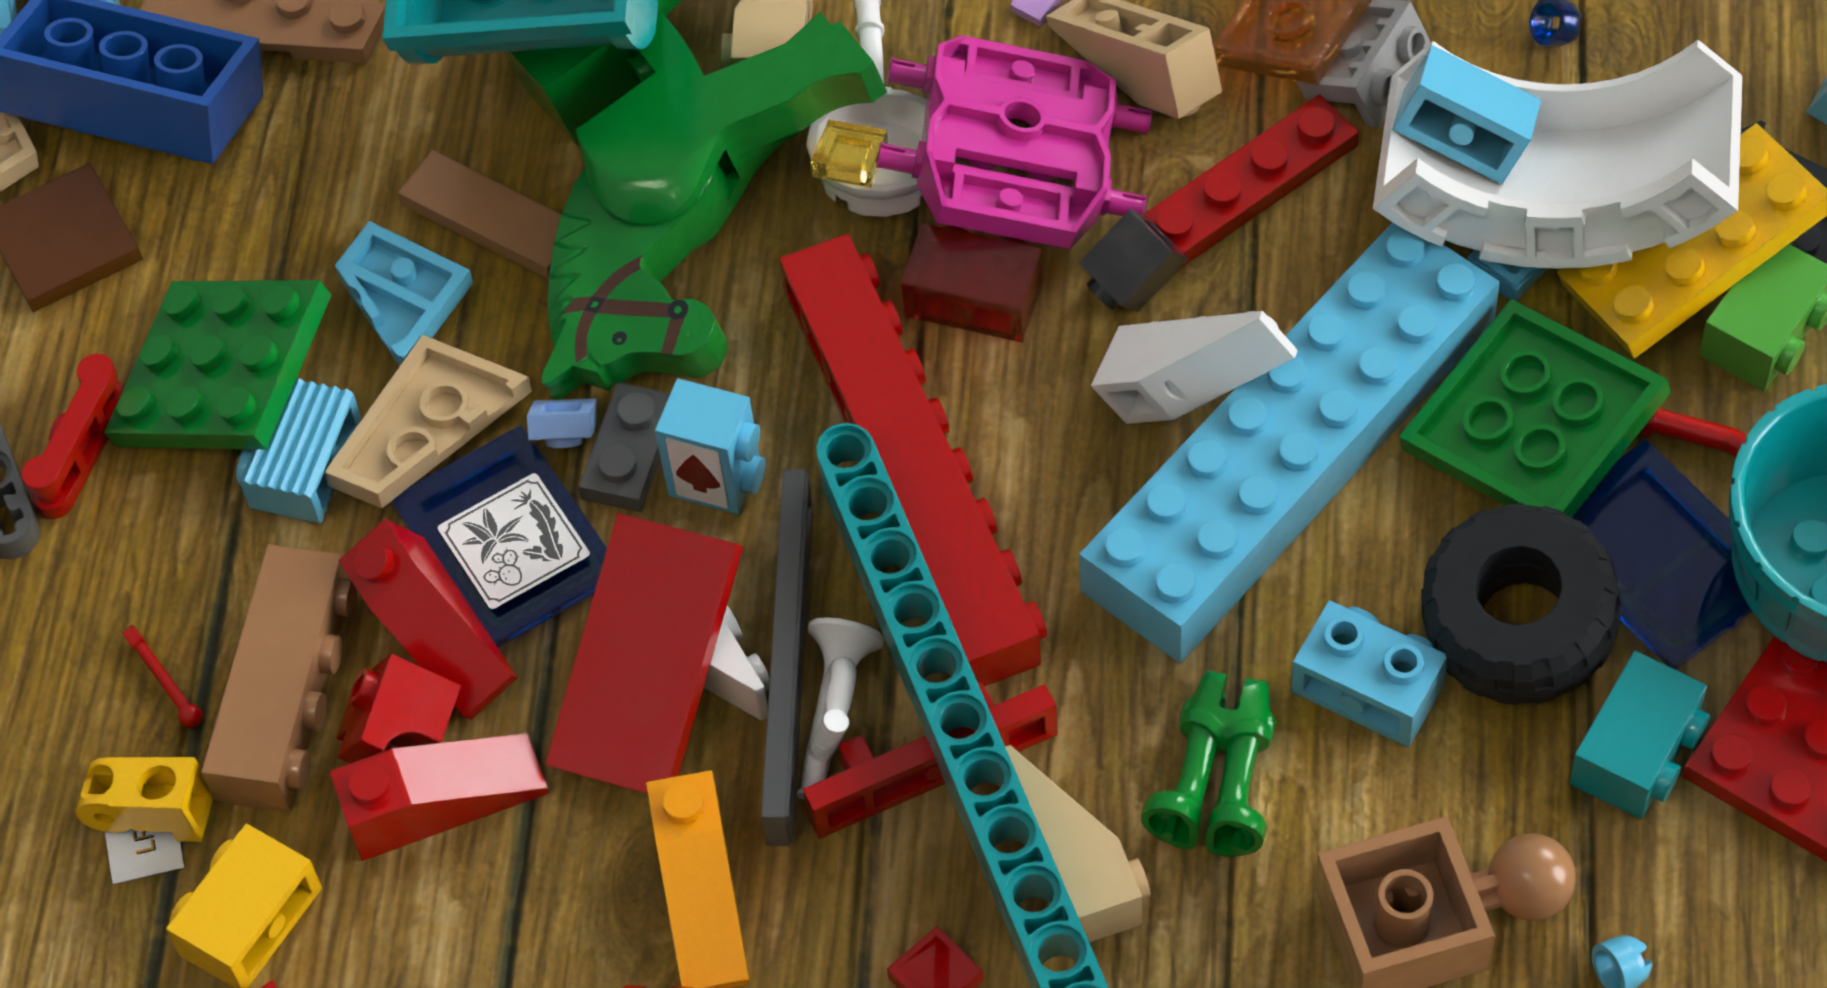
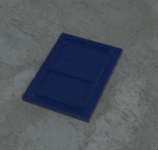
(476, 479)
(1667, 554)

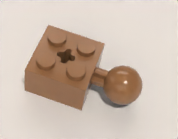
(1442, 905)

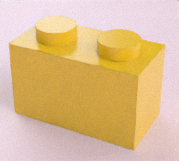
(243, 907)

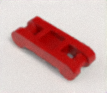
(74, 439)

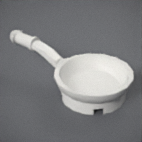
(895, 111)

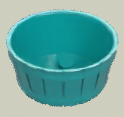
(1782, 521)

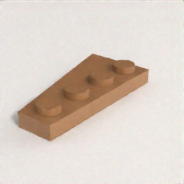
(303, 27)

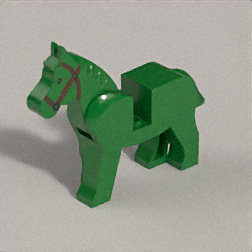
(660, 179)

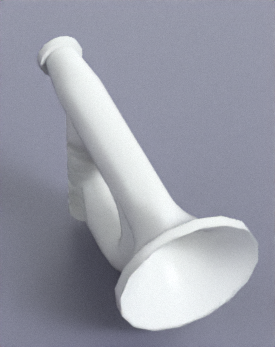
(842, 647)

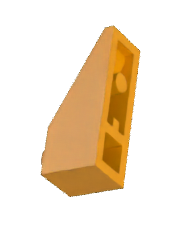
(698, 881)

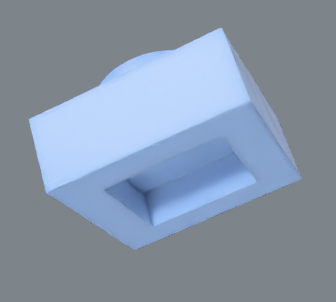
(562, 421)

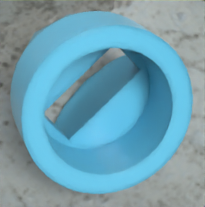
(1620, 962)

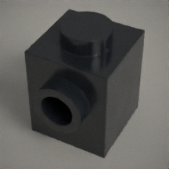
(1131, 262)

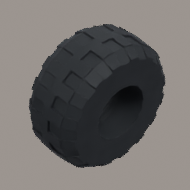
(1512, 548)

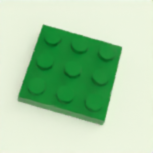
(218, 364)
(1534, 413)

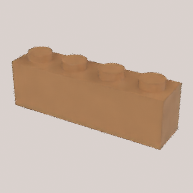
(279, 679)

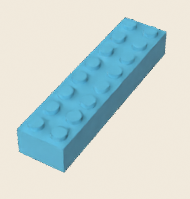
(1287, 441)

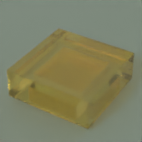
(848, 153)

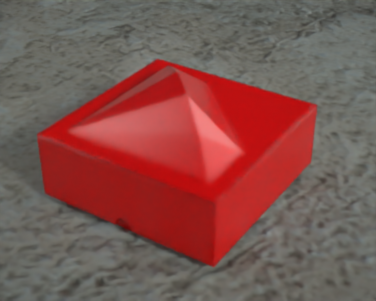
(935, 964)

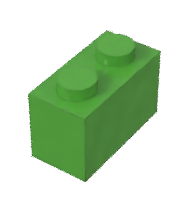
(1766, 316)

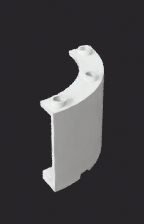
(1601, 177)

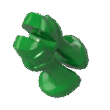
(1212, 728)

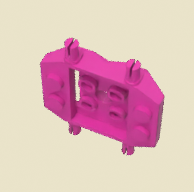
(1070, 114)

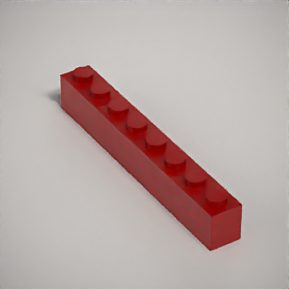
(882, 392)

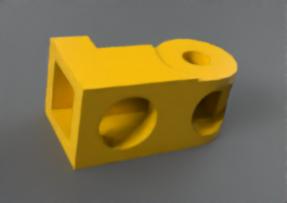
(146, 796)

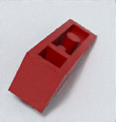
(427, 613)
(434, 788)

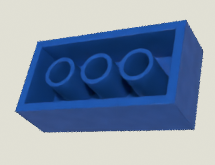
(129, 75)

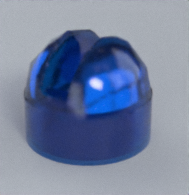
(1542, 21)

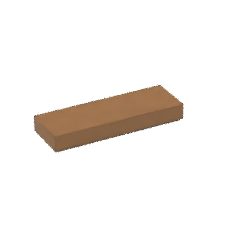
(483, 211)

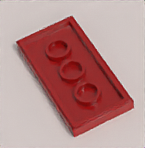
(644, 654)

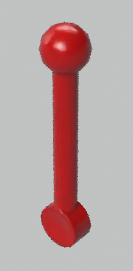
(189, 714)

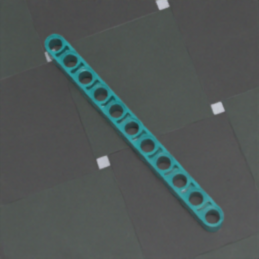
(950, 706)

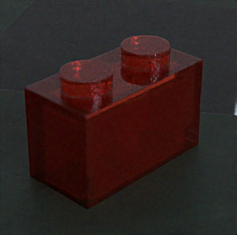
(972, 281)

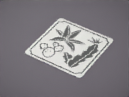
(513, 541)

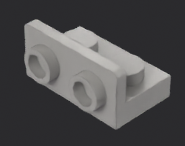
(1375, 50)

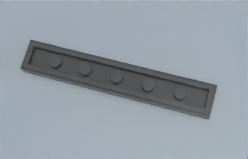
(787, 659)

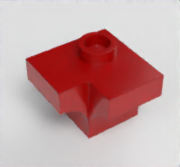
(395, 708)

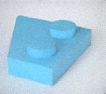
(401, 287)

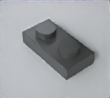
(625, 449)

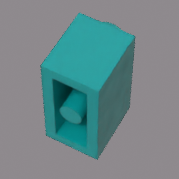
(1639, 735)

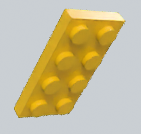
(1667, 286)

